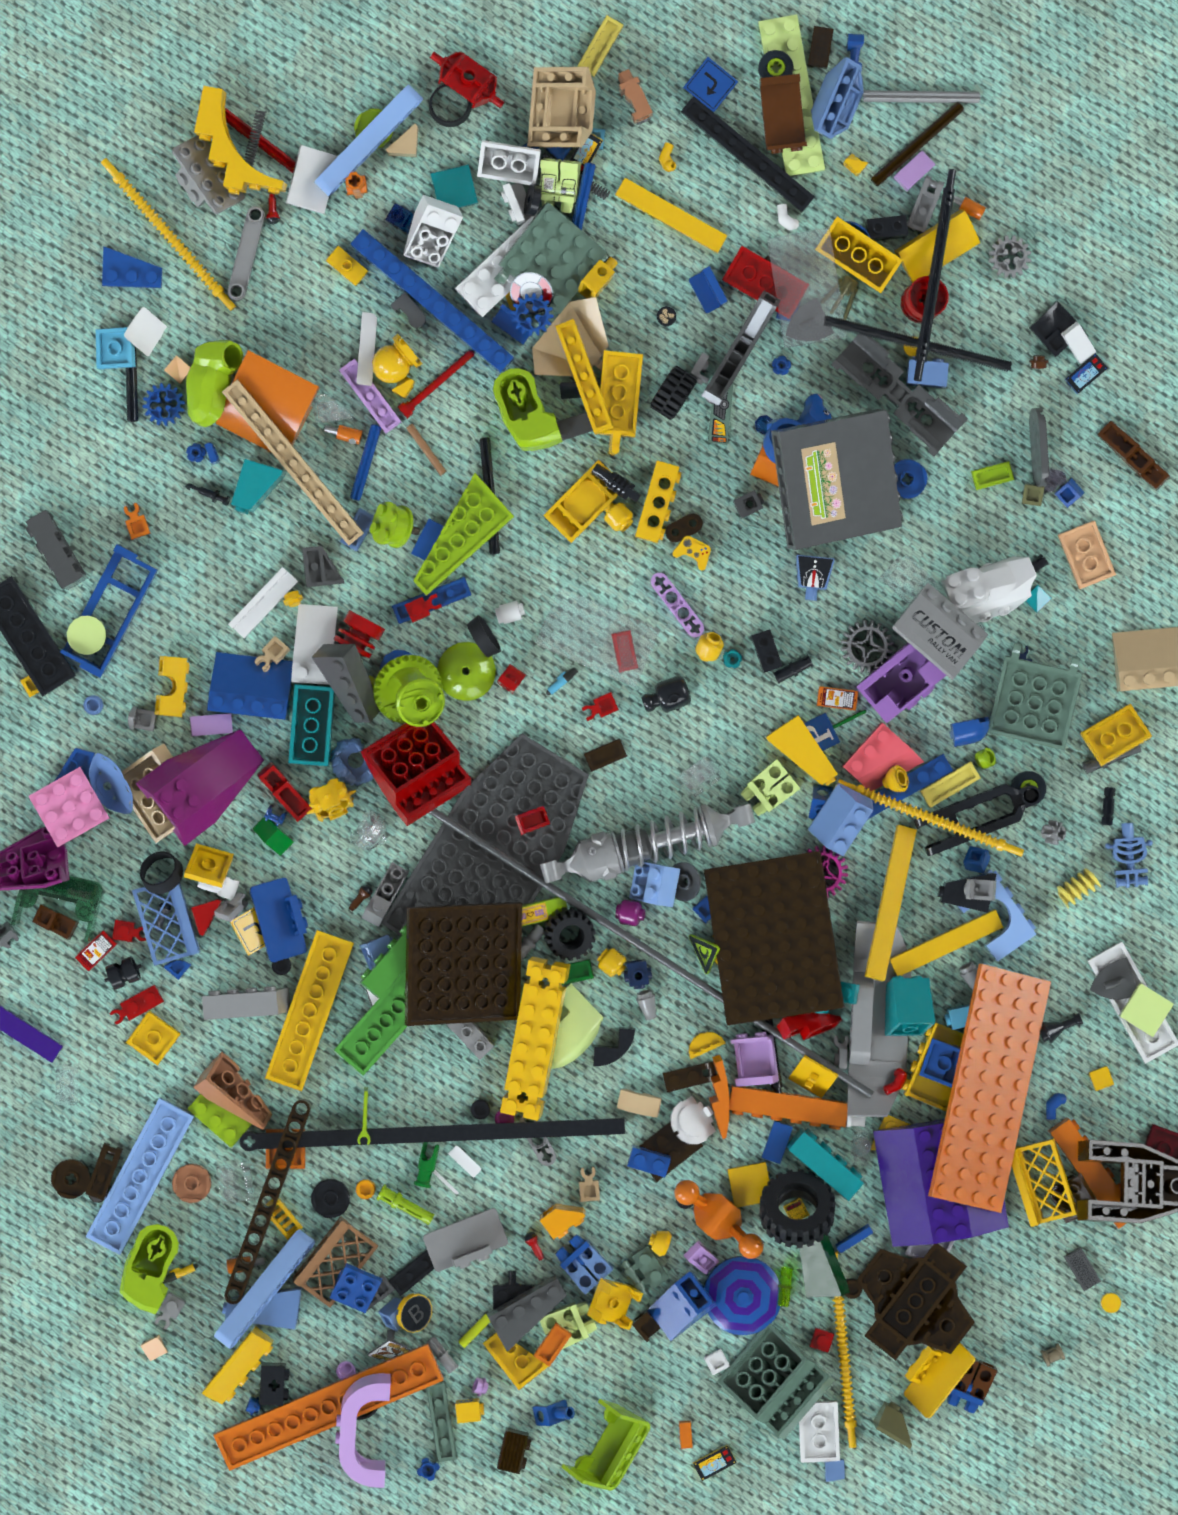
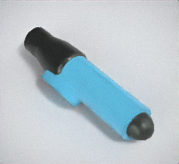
(561, 680)

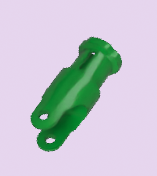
(426, 1167)

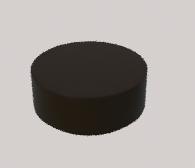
(854, 1287)

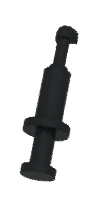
(210, 494)

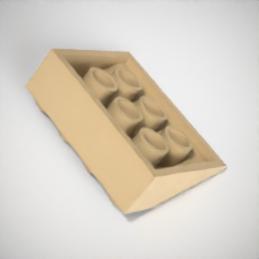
(1146, 659)
(146, 809)

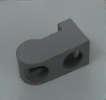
(410, 309)

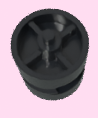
(119, 974)

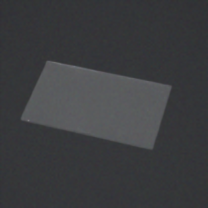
(806, 286)
(585, 632)

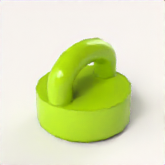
(985, 758)

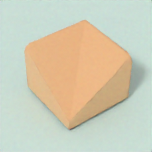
(177, 369)

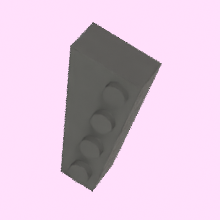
(56, 550)
(348, 679)
(523, 1312)

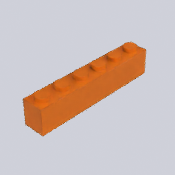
(788, 1106)
(1096, 1176)

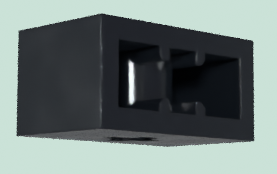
(887, 228)
(766, 651)
(269, 1394)

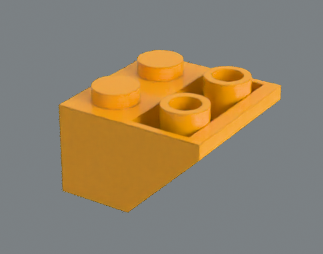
(560, 1218)

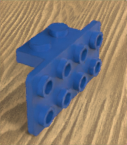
(279, 919)

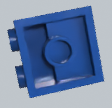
(940, 1062)

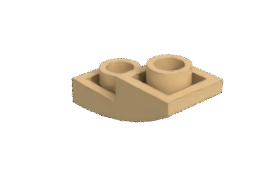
(639, 1103)

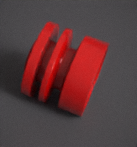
(917, 290)
(359, 633)

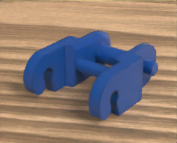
(278, 819)

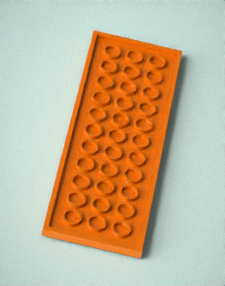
(989, 1088)

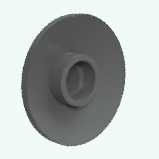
(688, 891)

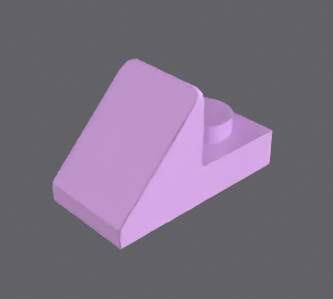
(701, 1257)

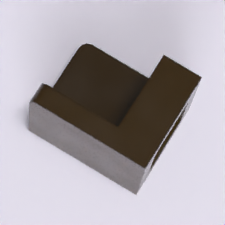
(645, 1325)

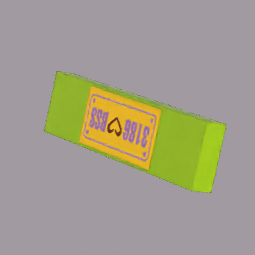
(540, 910)

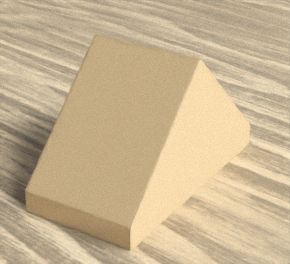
(406, 144)

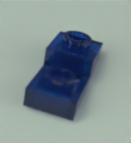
(400, 218)

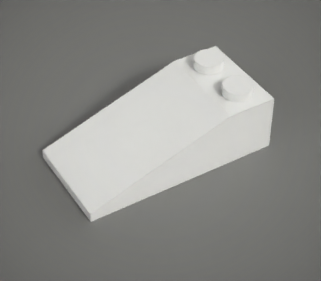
(314, 628)

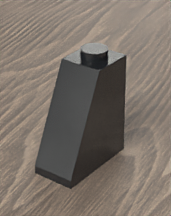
(953, 893)

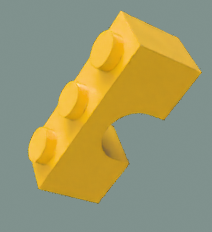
(176, 670)

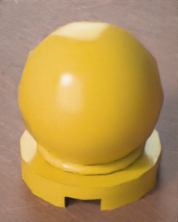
(394, 361)

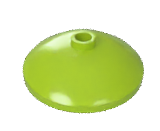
(468, 686)

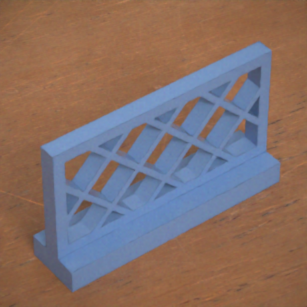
(184, 922)

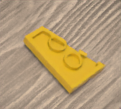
(516, 1363)

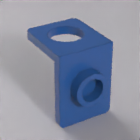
(818, 800)

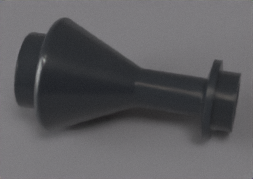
(1051, 1030)

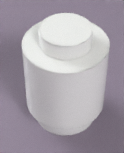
(509, 612)

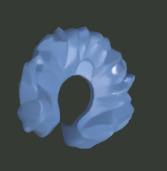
(341, 766)

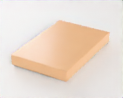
(1086, 554)

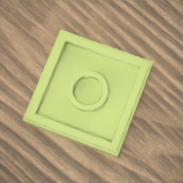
(1146, 1009)

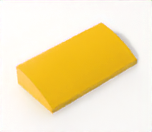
(918, 252)

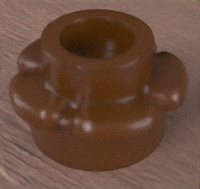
(1038, 362)

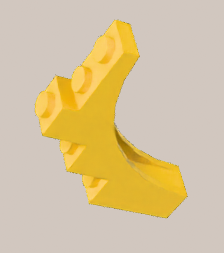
(212, 124)

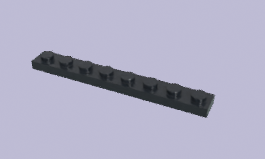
(747, 154)

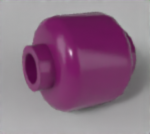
(630, 913)

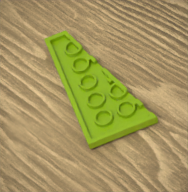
(469, 527)

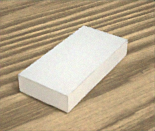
(1078, 342)

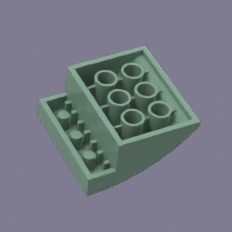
(775, 1381)

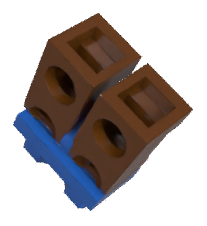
(973, 1386)

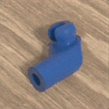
(1053, 1103)

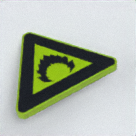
(705, 952)

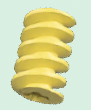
(1077, 887)

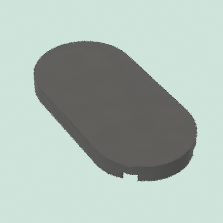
(1039, 447)

